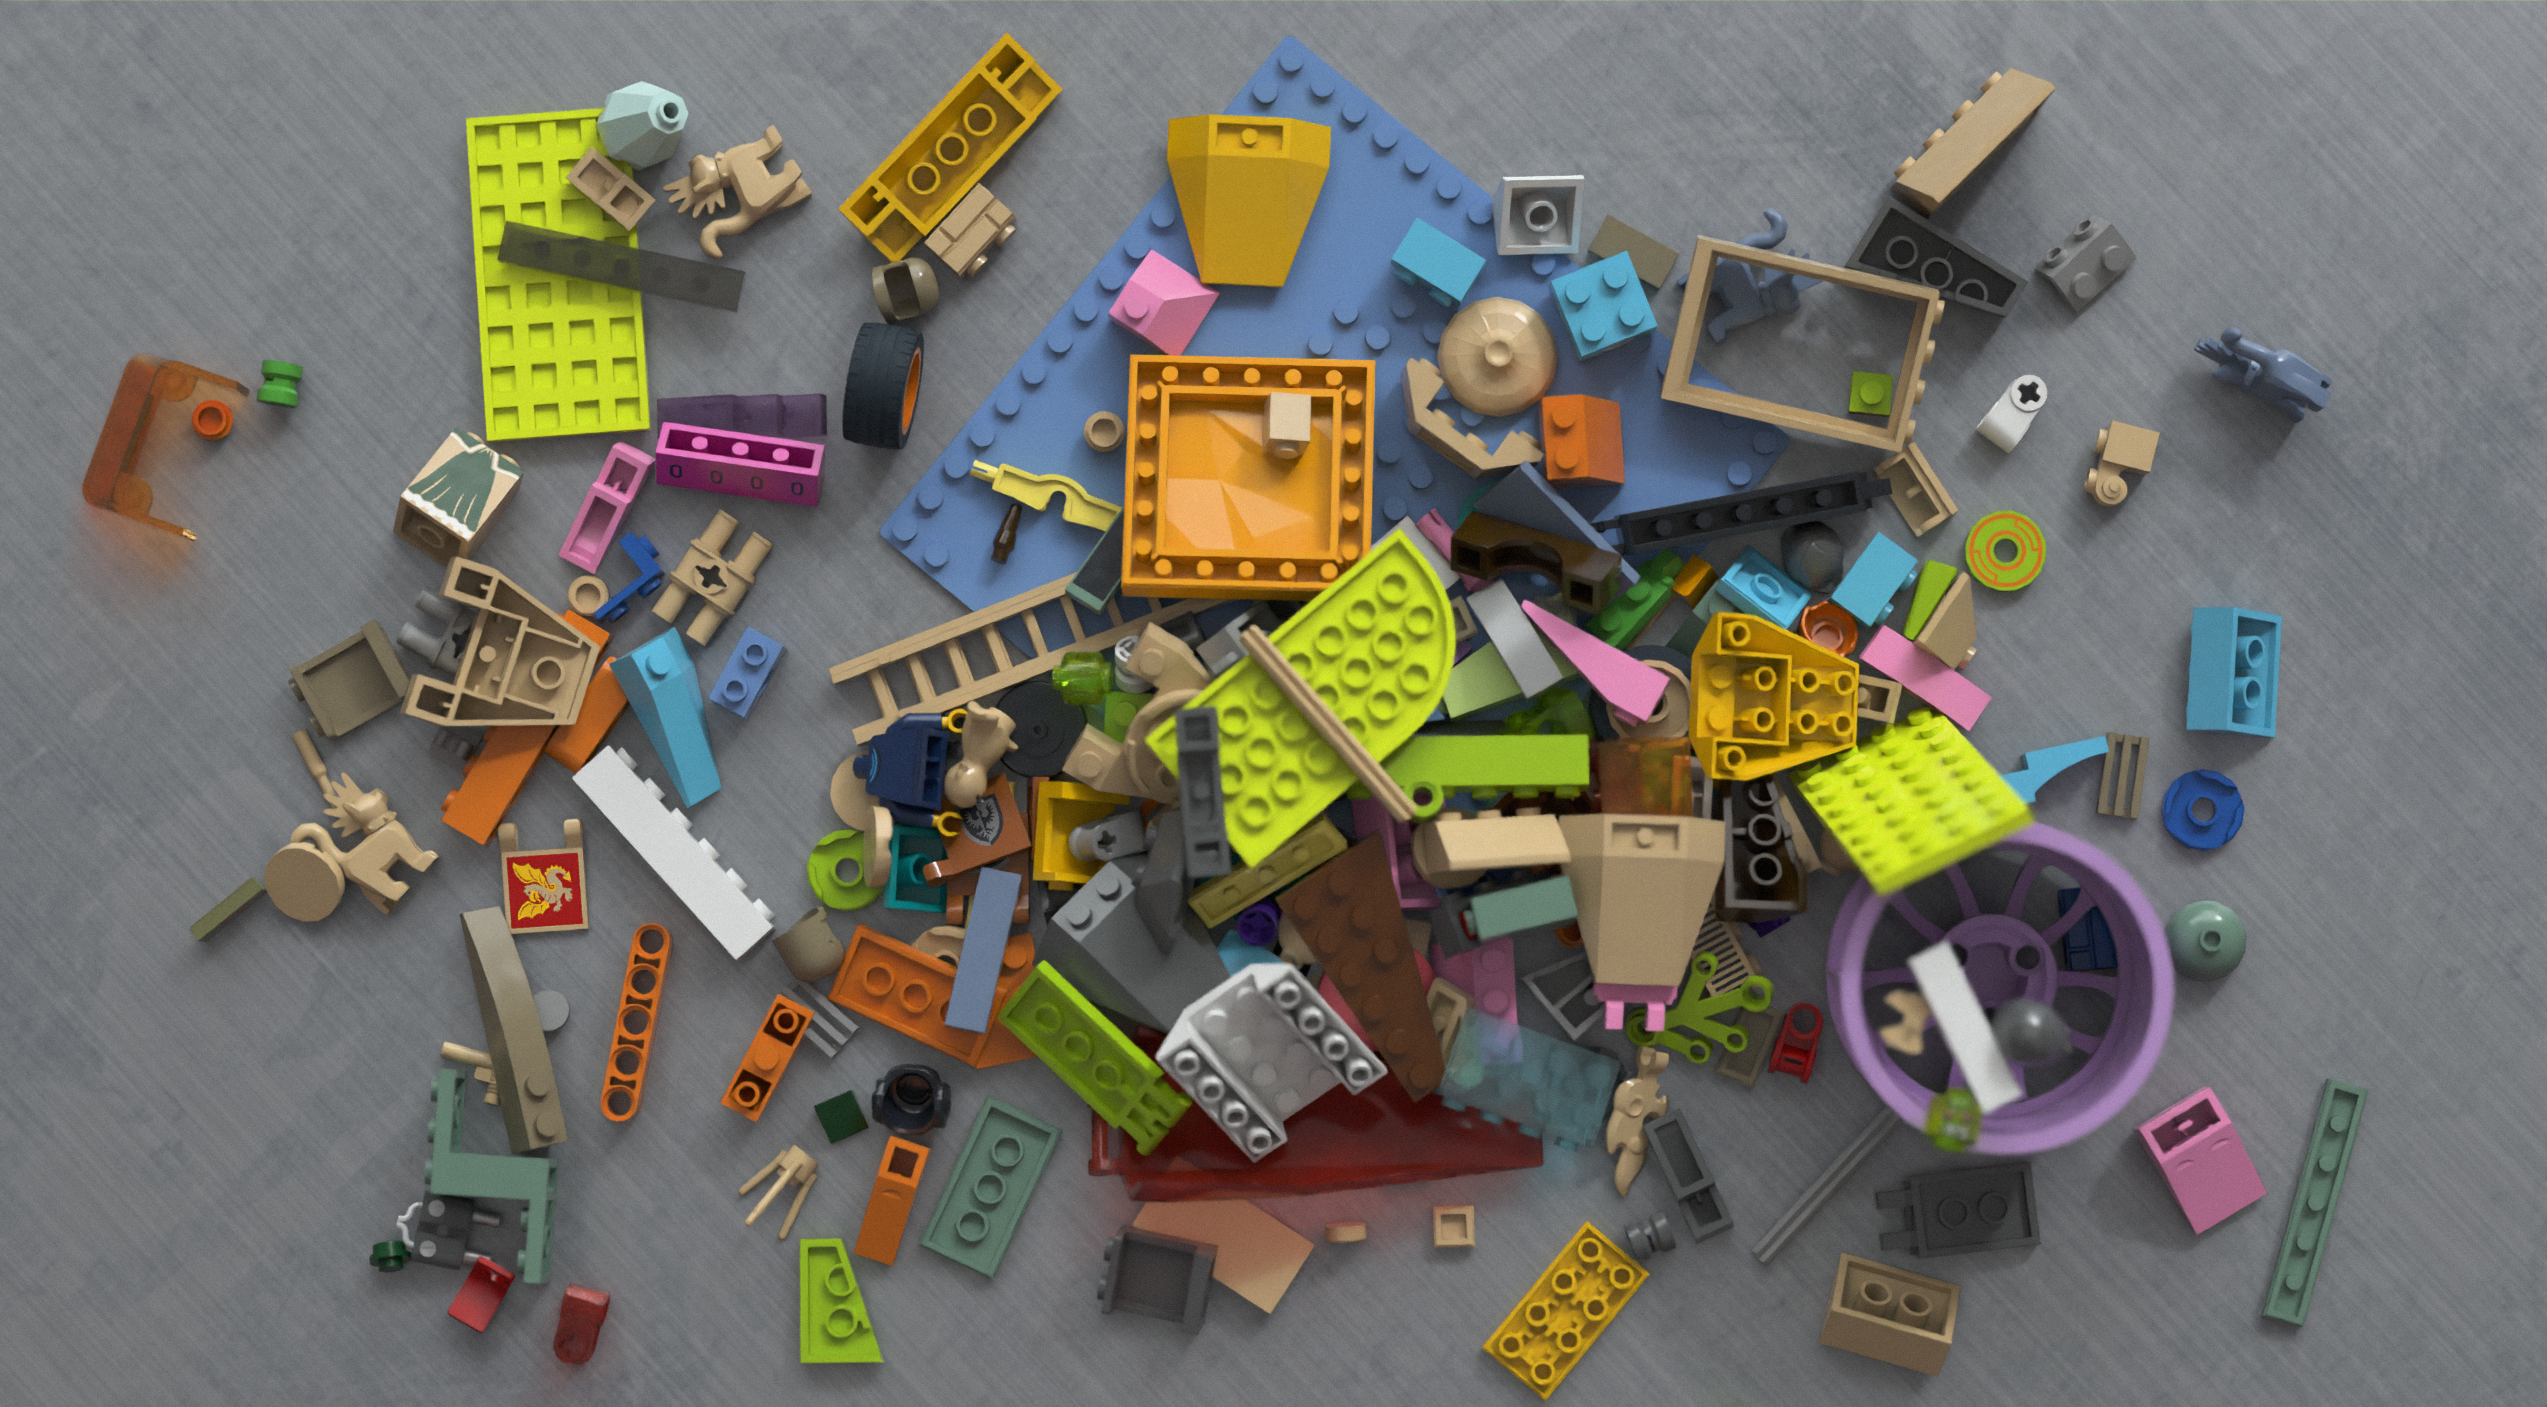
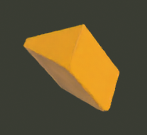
(1694, 581)

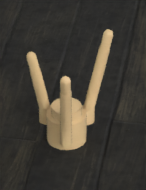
(795, 1168)

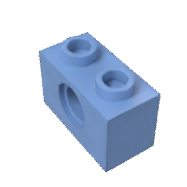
(747, 673)

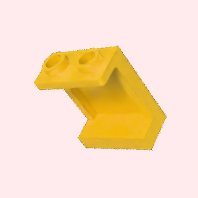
(1059, 811)

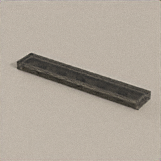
(621, 266)

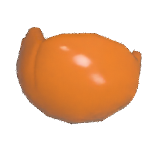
(1829, 628)

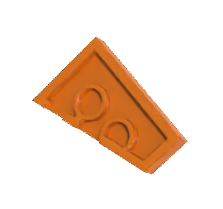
(1017, 965)

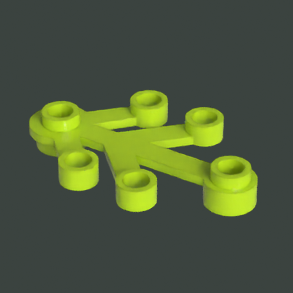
(1695, 1014)

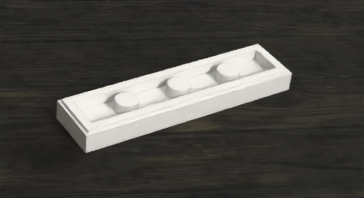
(1964, 1027)

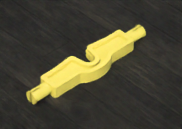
(1037, 492)

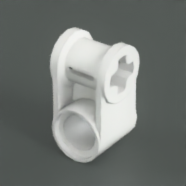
(2009, 417)

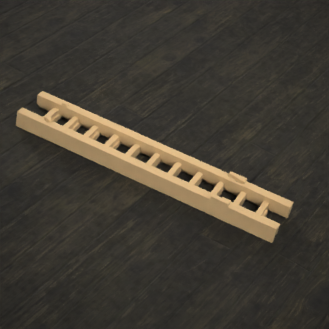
(1006, 675)

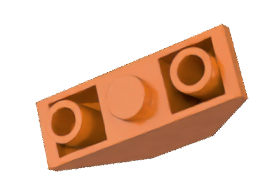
(768, 1058)

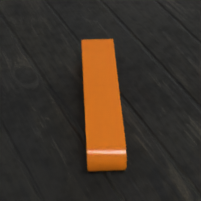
(642, 1043)

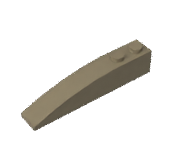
(513, 1034)

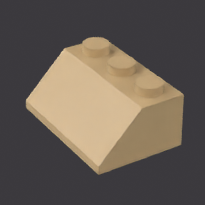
(1494, 842)
(1890, 1314)

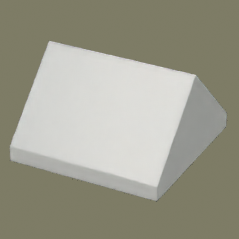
(1538, 214)

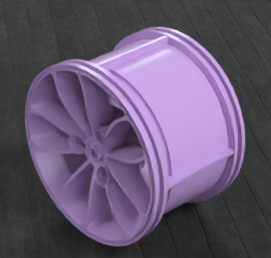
(2117, 1059)

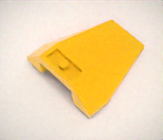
(1246, 192)
(1767, 699)

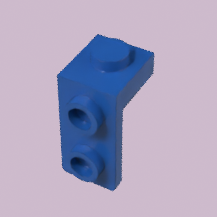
(643, 555)

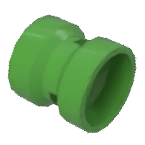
(279, 384)

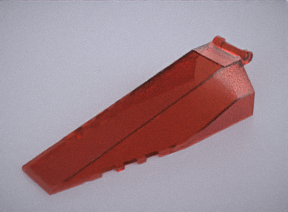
(1329, 1148)

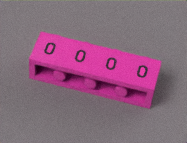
(740, 464)

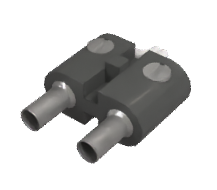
(444, 1230)

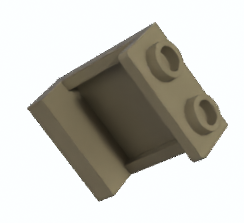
(351, 682)

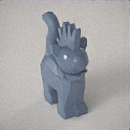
(1743, 297)
(2272, 376)

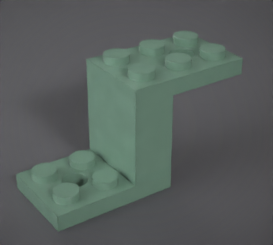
(492, 1175)

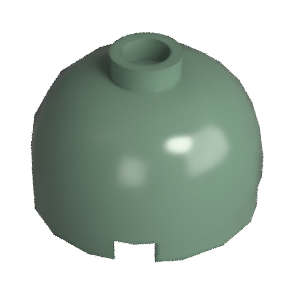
(2205, 940)

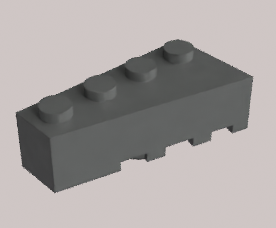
(1921, 253)

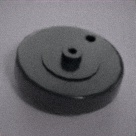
(1043, 729)

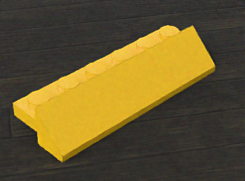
(950, 149)

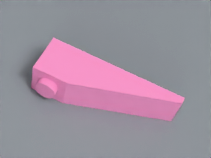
(1616, 677)

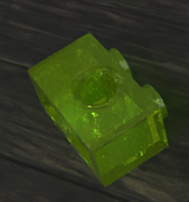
(1558, 706)

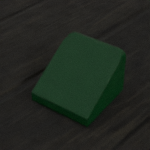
(841, 1116)

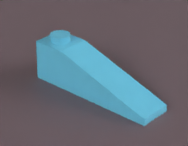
(668, 702)

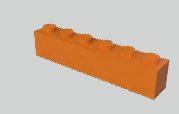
(506, 763)

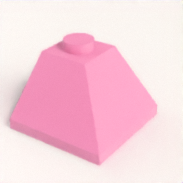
(1163, 304)

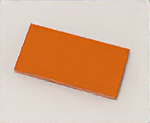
(906, 993)

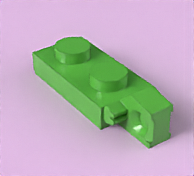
(1635, 607)

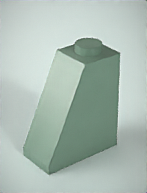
(1522, 911)

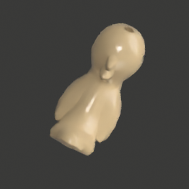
(983, 744)

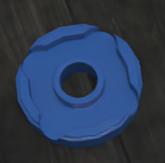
(2178, 815)

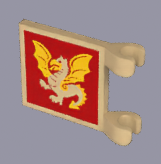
(544, 886)

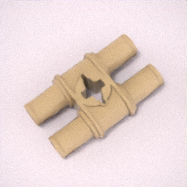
(705, 554)

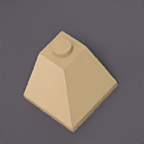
(1951, 626)

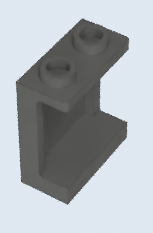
(1158, 1276)

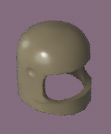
(905, 289)
(810, 947)

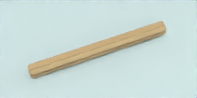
(1327, 724)

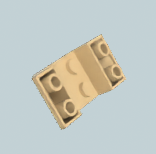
(1435, 429)

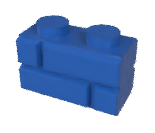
(2089, 941)

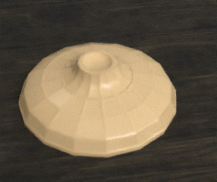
(1497, 356)

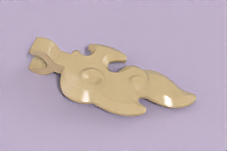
(1631, 1104)

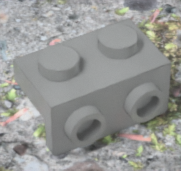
(2086, 261)

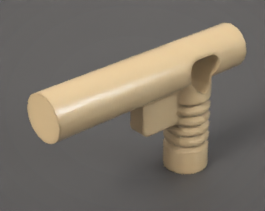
(484, 1067)

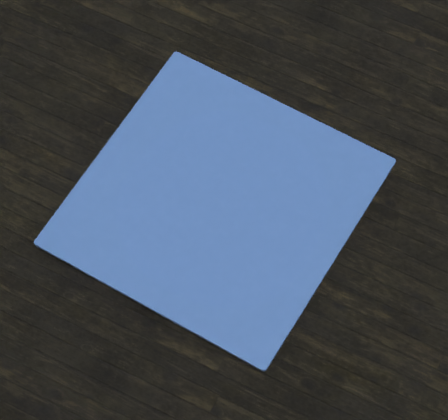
(1333, 306)

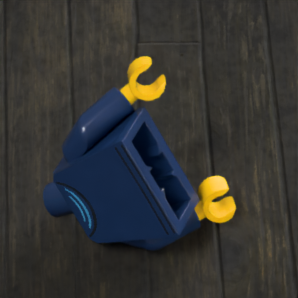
(909, 768)

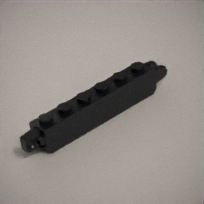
(1744, 512)

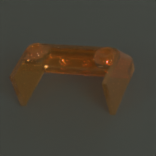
(110, 475)

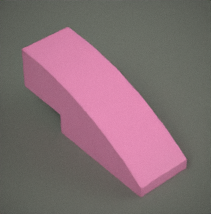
(607, 506)
(1925, 677)

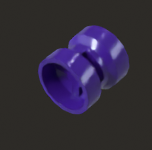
(1256, 928)

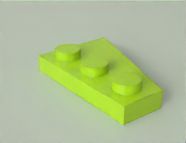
(832, 1307)

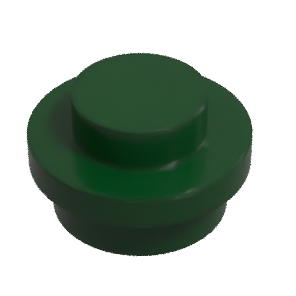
(390, 1256)

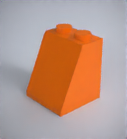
(1581, 441)

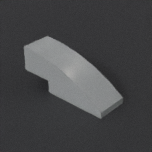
(1515, 640)

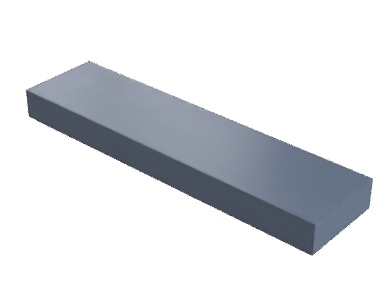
(983, 951)

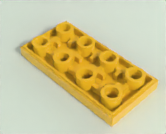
(1565, 1310)

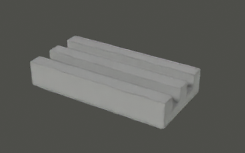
(841, 1039)

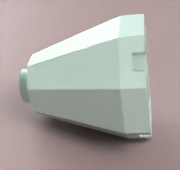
(642, 124)

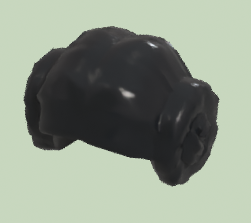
(911, 1100)

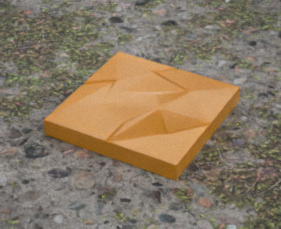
(1218, 512)

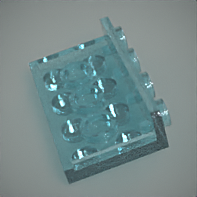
(1528, 1080)

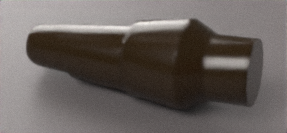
(1006, 536)

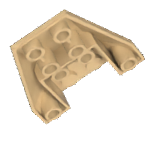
(1641, 891)

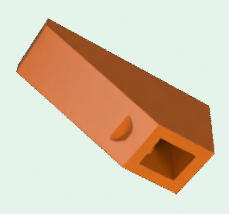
(892, 1200)

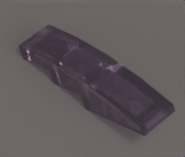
(751, 414)

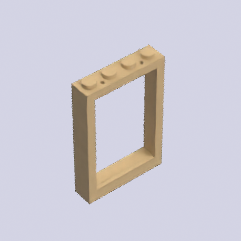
(1689, 324)

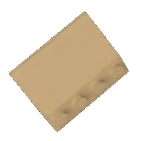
(1971, 140)

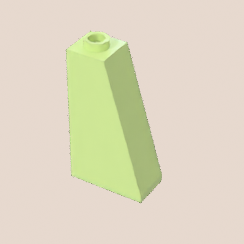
(1485, 683)

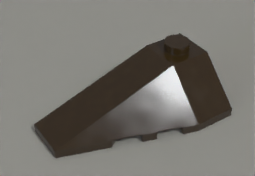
(1761, 865)

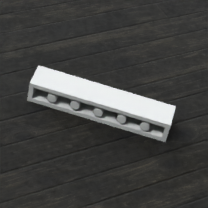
(674, 853)

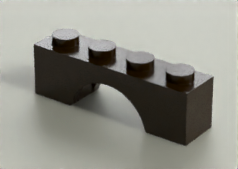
(1493, 546)

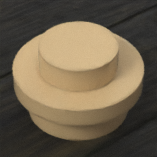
(1104, 431)

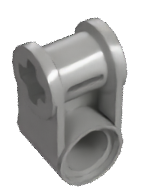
(1109, 837)

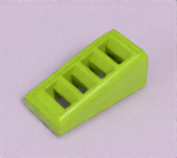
(1929, 589)

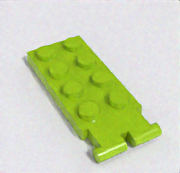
(1093, 1057)

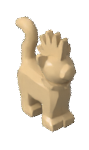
(754, 187)
(378, 853)

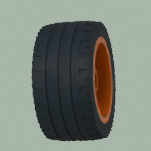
(883, 385)

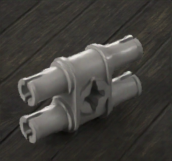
(442, 651)

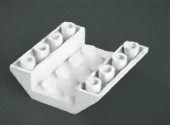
(1263, 1053)

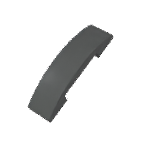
(1201, 791)

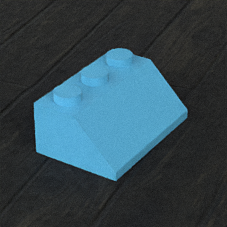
(2234, 672)

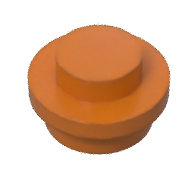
(212, 420)

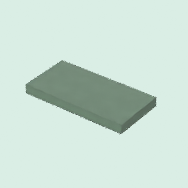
(990, 1187)

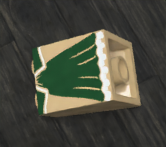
(457, 498)

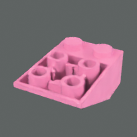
(2201, 1159)

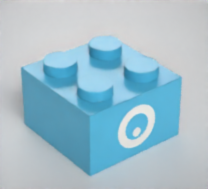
(1603, 306)

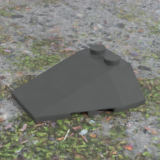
(1113, 959)

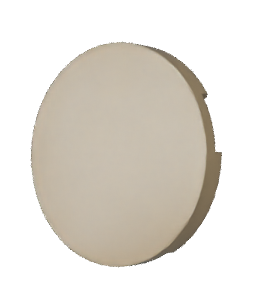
(1142, 764)

